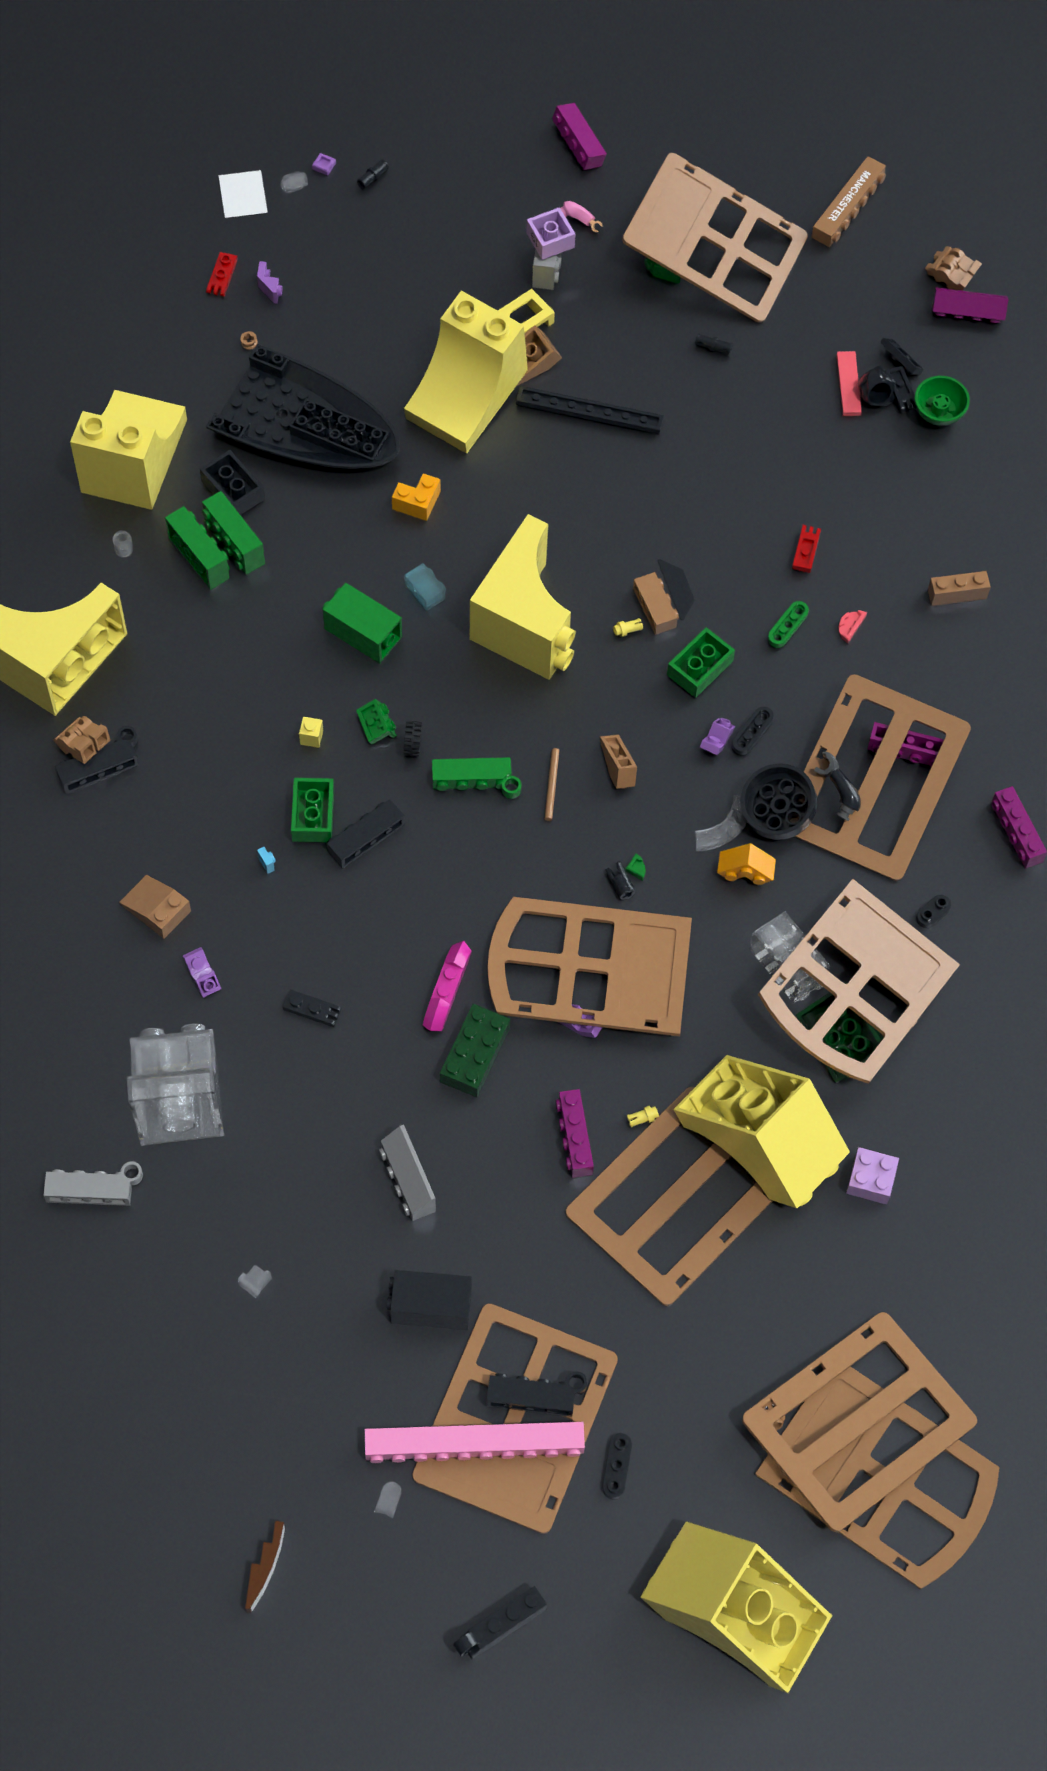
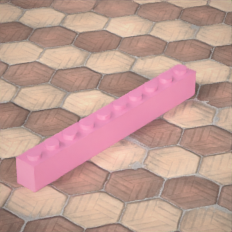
(474, 1441)

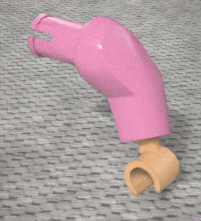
(576, 211)

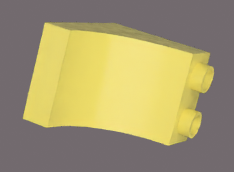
(470, 373)
(127, 448)
(515, 611)
(58, 650)
(767, 1124)
(738, 1603)

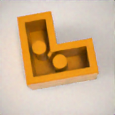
(419, 500)
(746, 862)

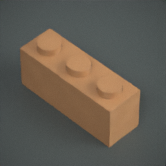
(959, 588)
(655, 603)

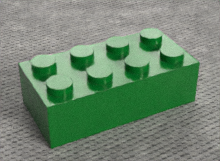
(233, 533)
(197, 547)

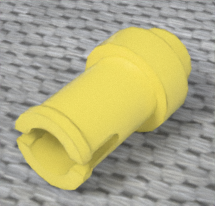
(623, 628)
(648, 1114)

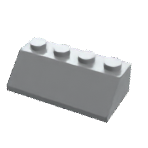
(408, 1174)

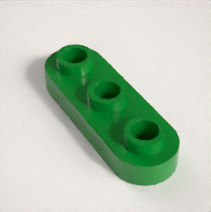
(789, 618)

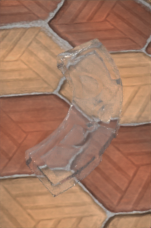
(723, 832)

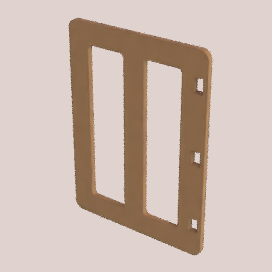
(906, 712)
(624, 1248)
(800, 1466)

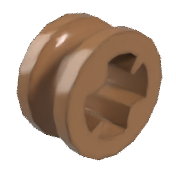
(249, 345)

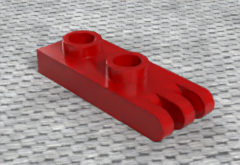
(222, 273)
(806, 549)

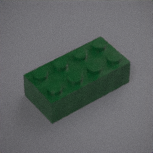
(475, 1050)

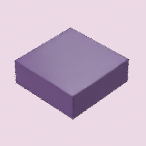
(323, 164)

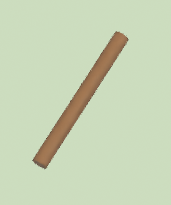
(551, 784)

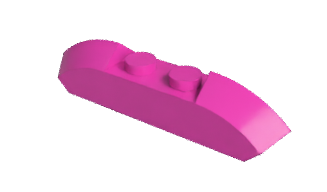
(447, 986)

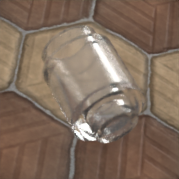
(294, 182)
(122, 543)

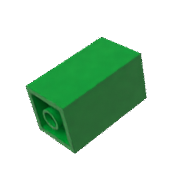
(362, 622)

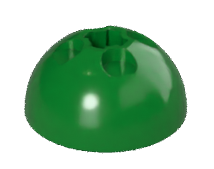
(941, 400)

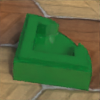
(636, 867)

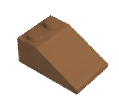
(539, 352)
(156, 905)

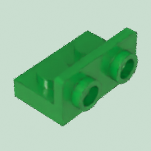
(376, 721)

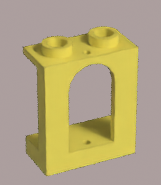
(543, 312)

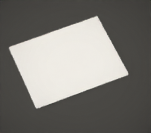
(242, 194)

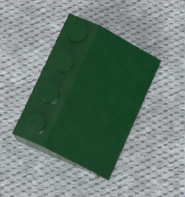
(848, 1035)

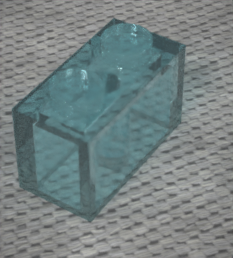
(425, 586)

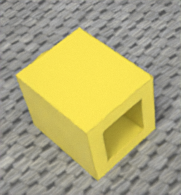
(311, 732)

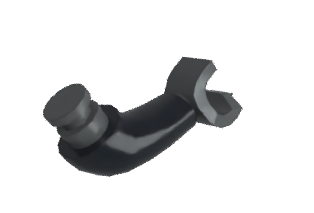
(848, 793)

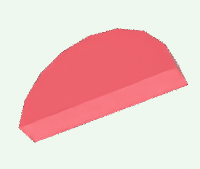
(850, 623)

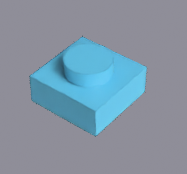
(266, 859)

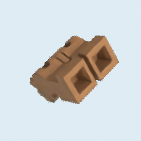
(952, 268)
(82, 739)

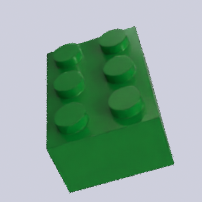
(700, 662)
(312, 809)

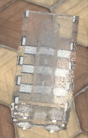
(774, 944)

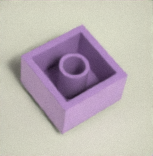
(550, 233)
(872, 1175)

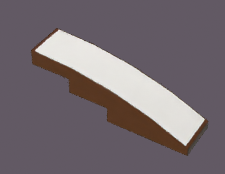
(262, 1573)

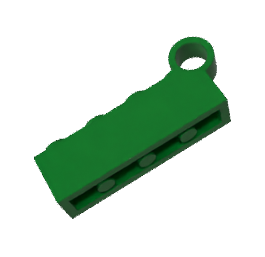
(475, 773)

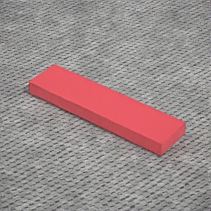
(849, 383)

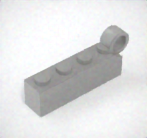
(91, 1187)

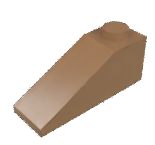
(619, 761)

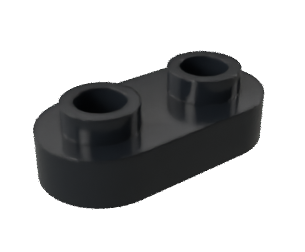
(935, 911)

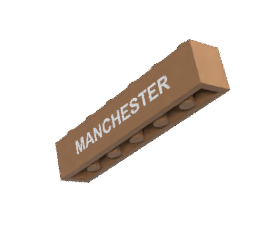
(849, 201)

